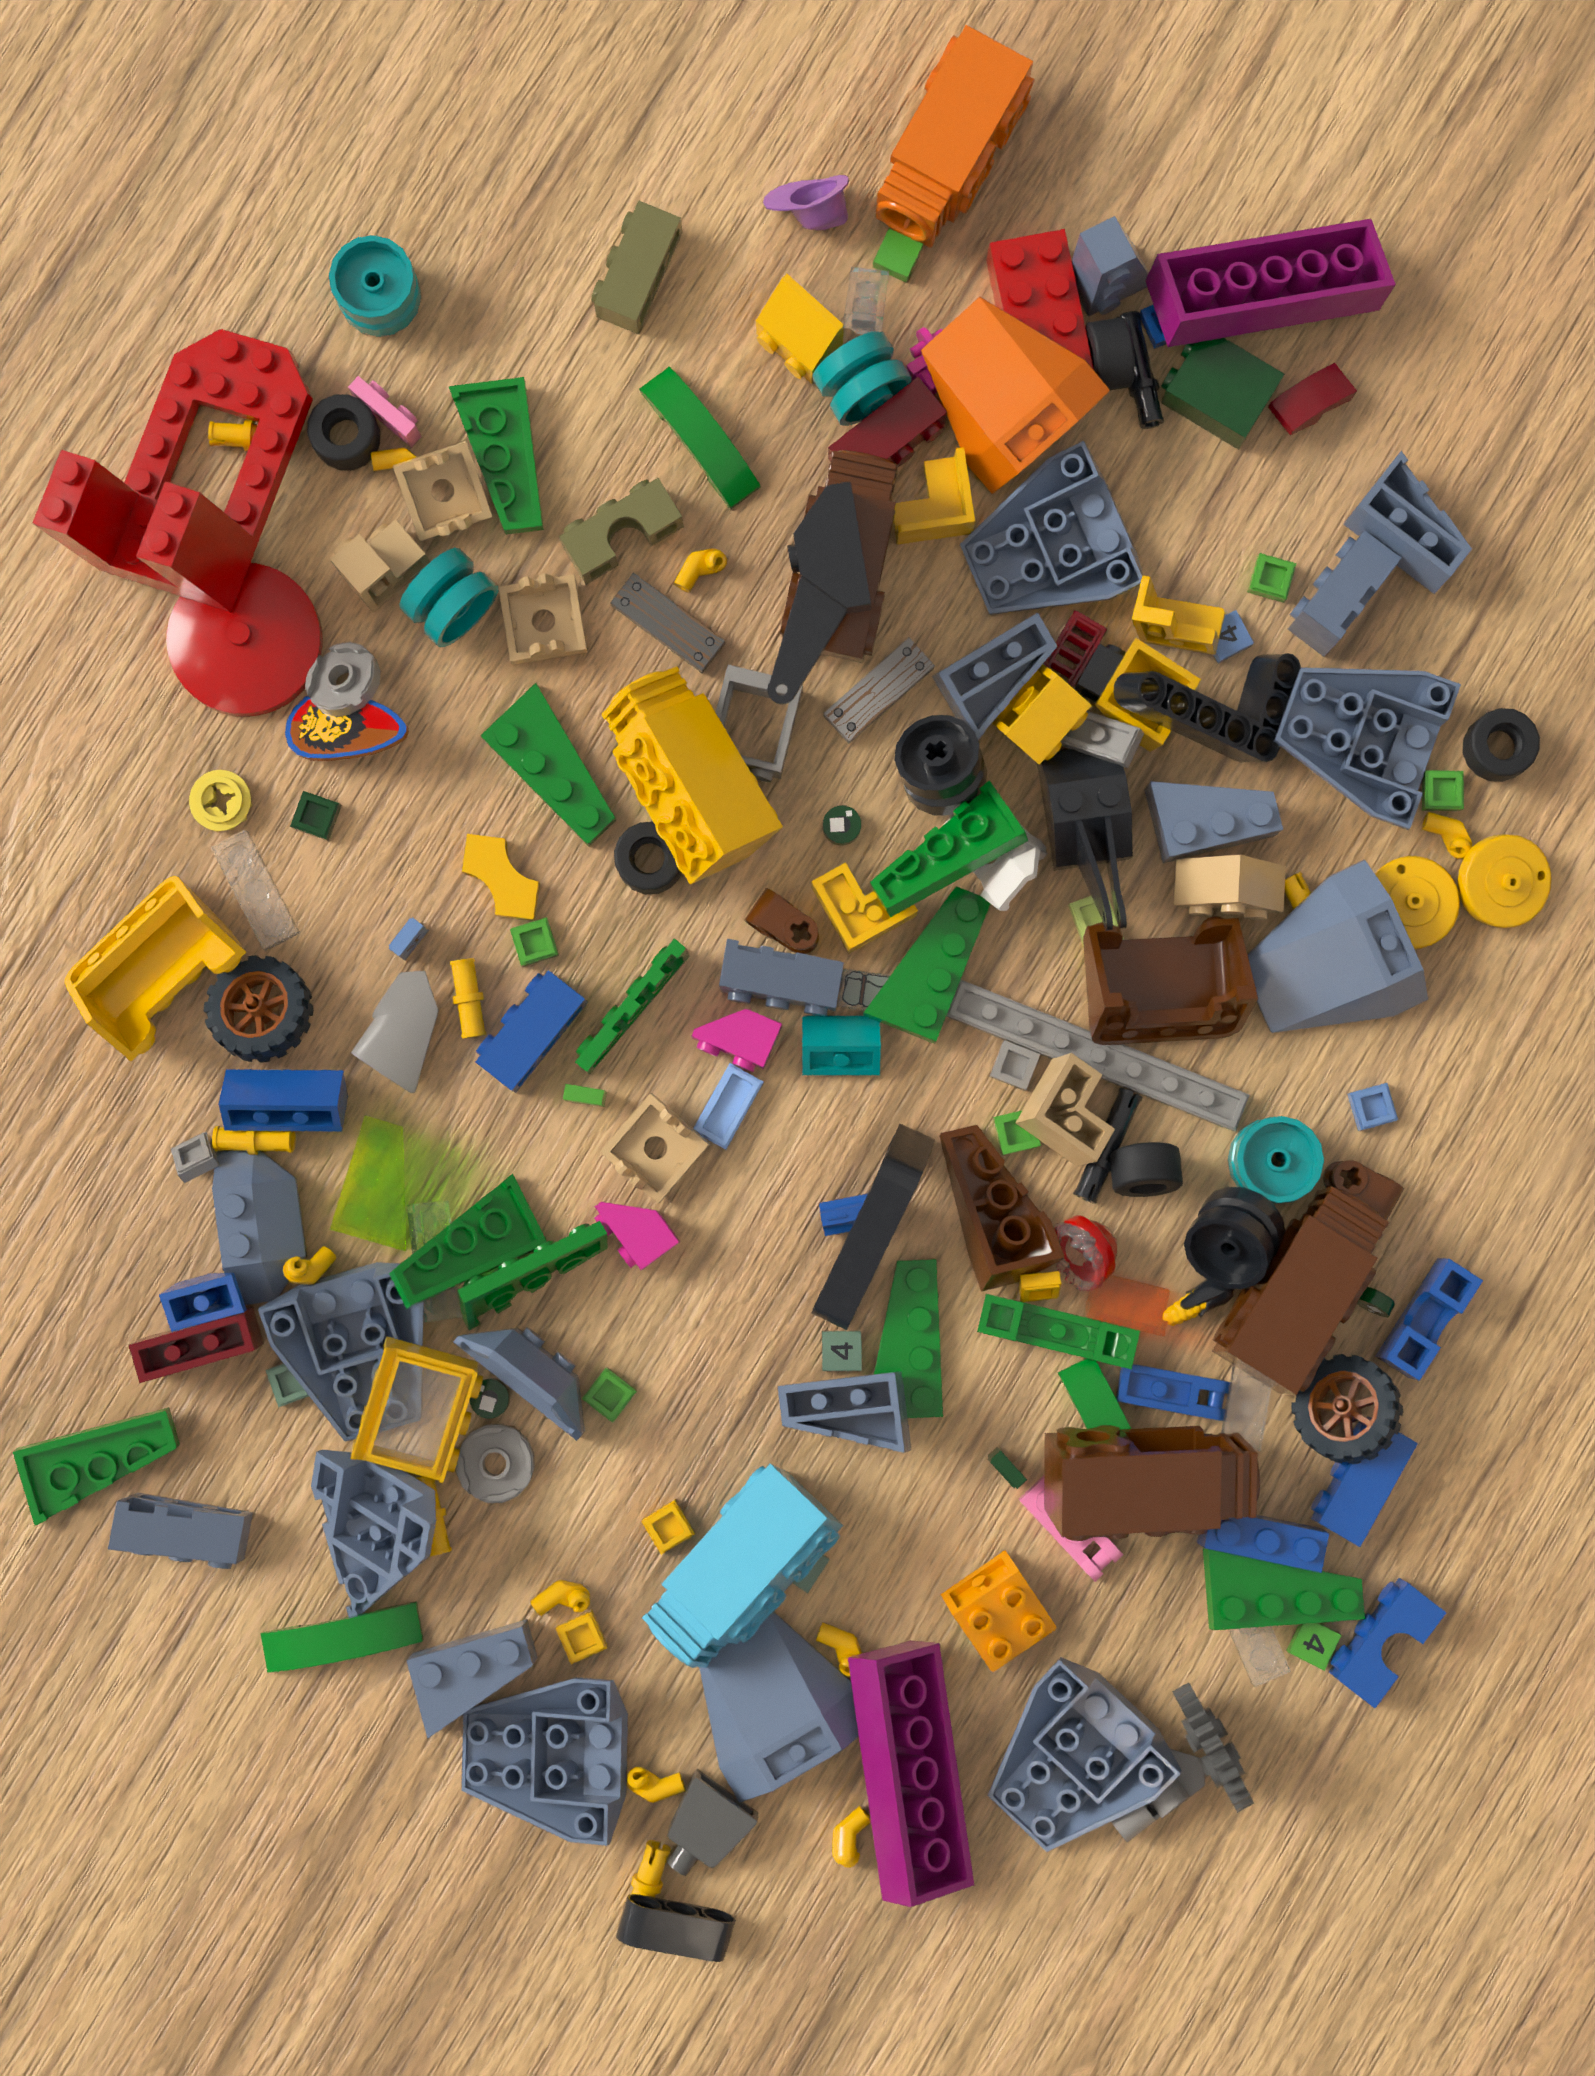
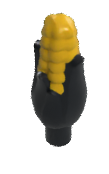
(1197, 1302)

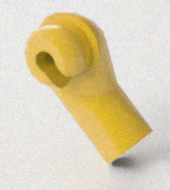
(387, 458)
(700, 564)
(1451, 831)
(308, 1271)
(562, 1593)
(844, 1642)
(653, 1787)
(844, 1837)

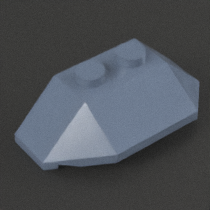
(257, 1222)
(531, 1372)

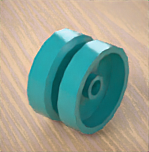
(375, 285)
(860, 377)
(448, 597)
(1295, 1148)

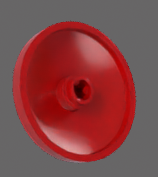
(250, 656)

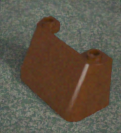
(1168, 985)

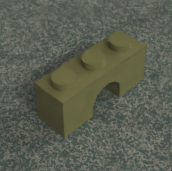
(645, 509)

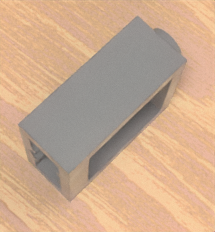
(757, 684)

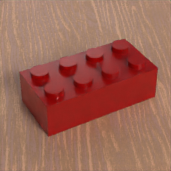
(1038, 286)

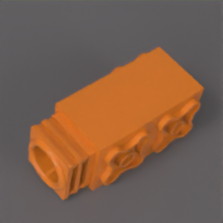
(952, 138)

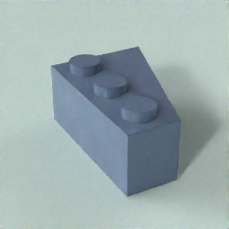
(990, 676)
(1209, 818)
(780, 978)
(180, 1530)

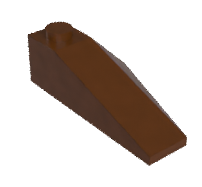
(998, 1219)

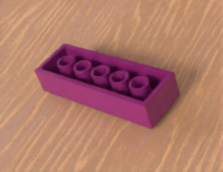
(1269, 282)
(911, 1772)

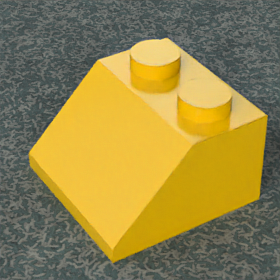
(798, 328)
(1139, 659)
(1042, 714)

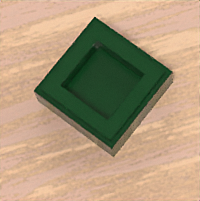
(315, 815)
(1006, 1468)

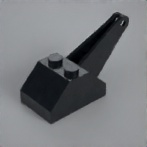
(829, 587)
(1088, 822)

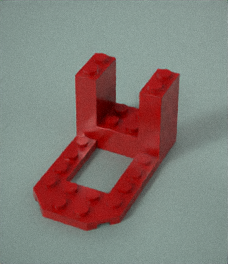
(166, 531)

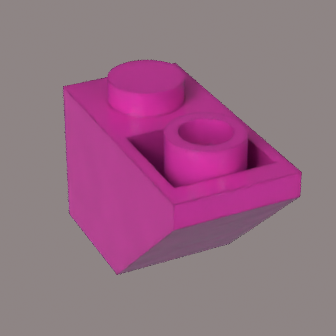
(741, 1035)
(640, 1230)

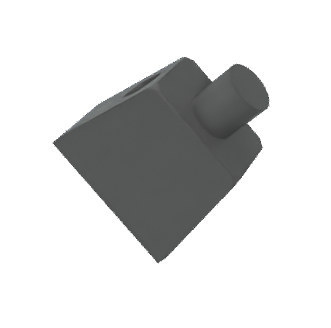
(707, 1824)

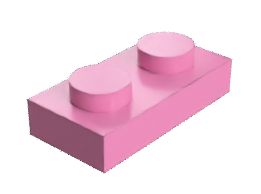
(398, 419)

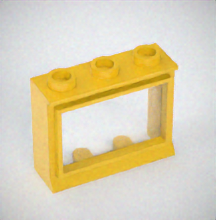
(417, 1410)

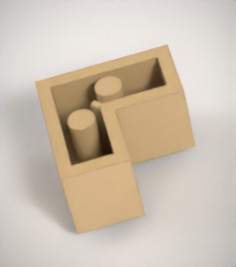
(380, 566)
(1231, 884)
(1059, 1114)

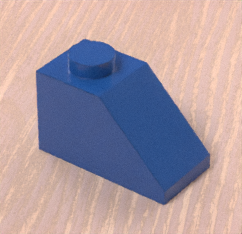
(202, 1300)

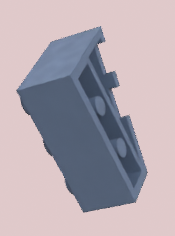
(1107, 267)
(1410, 525)
(1342, 592)
(850, 1408)
(467, 1671)

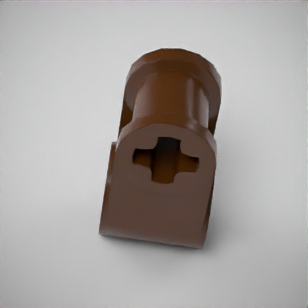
(778, 918)
(1365, 1184)

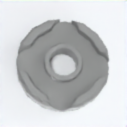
(355, 691)
(518, 1457)

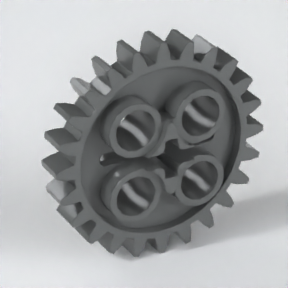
(1220, 1760)

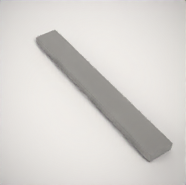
(1115, 1062)

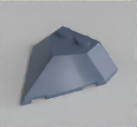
(375, 1524)

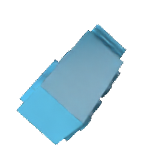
(742, 1567)

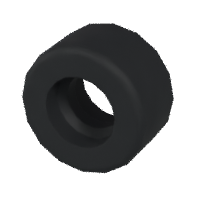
(1112, 352)
(327, 415)
(1521, 731)
(624, 860)
(1146, 1169)

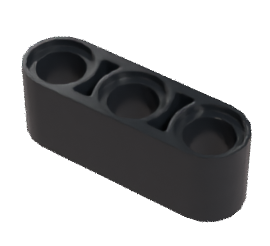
(675, 1928)

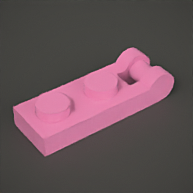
(1034, 1502)

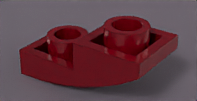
(1311, 398)

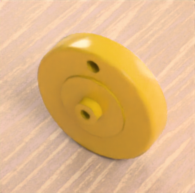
(1504, 881)
(1422, 896)

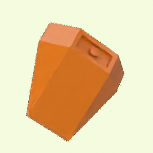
(1007, 389)

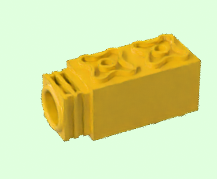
(688, 774)

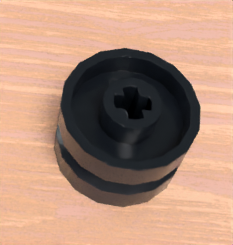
(940, 764)
(1234, 1237)

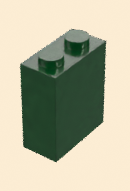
(1220, 388)

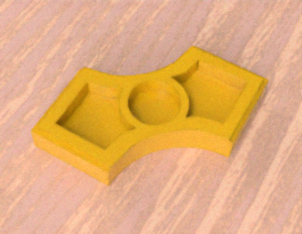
(489, 862)

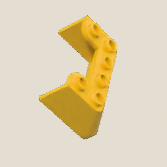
(147, 963)

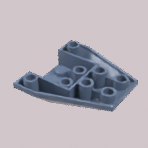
(1054, 540)
(1368, 733)
(1338, 958)
(336, 1337)
(775, 1709)
(552, 1757)
(1079, 1758)

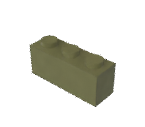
(637, 266)

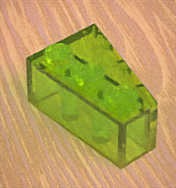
(374, 1187)

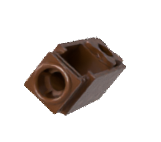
(872, 490)
(1313, 1284)
(1147, 1481)

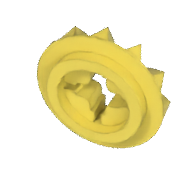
(203, 795)

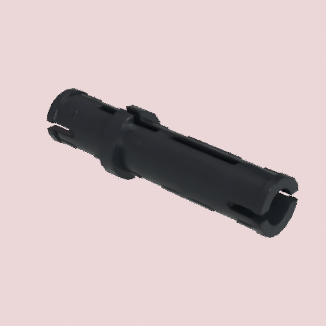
(1144, 386)
(1097, 1172)

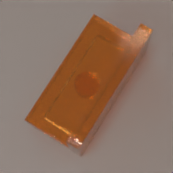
(1129, 1305)

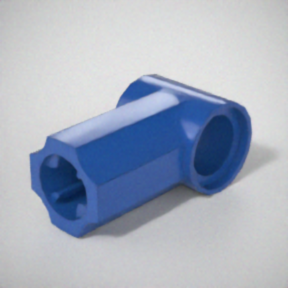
(840, 1214)

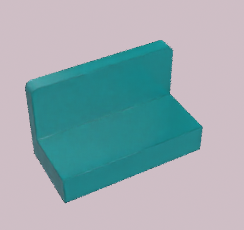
(840, 1045)

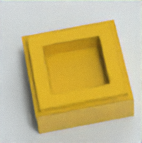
(1039, 1286)
(668, 1526)
(581, 1637)

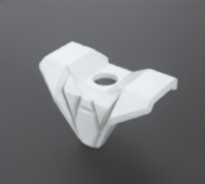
(1010, 872)

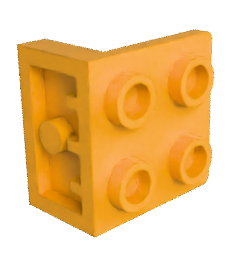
(998, 1611)

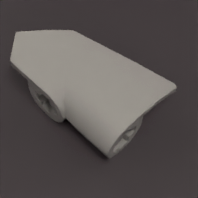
(401, 1030)
(1183, 1787)

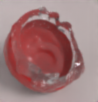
(1088, 1252)

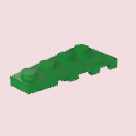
(502, 441)
(545, 759)
(962, 845)
(929, 974)
(639, 996)
(472, 1245)
(529, 1273)
(913, 1337)
(80, 1463)
(1264, 1593)

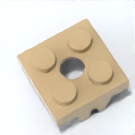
(437, 517)
(527, 598)
(628, 1152)

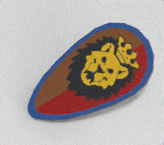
(333, 738)

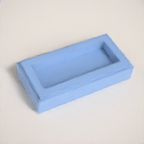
(728, 1106)

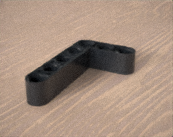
(1238, 734)
(874, 1226)

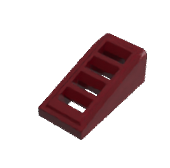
(1086, 626)

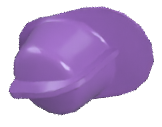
(814, 203)

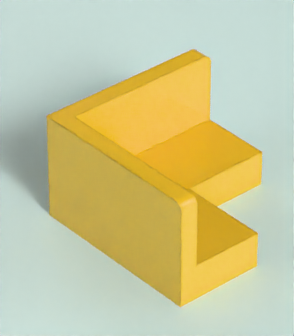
(945, 511)
(1176, 622)
(855, 916)

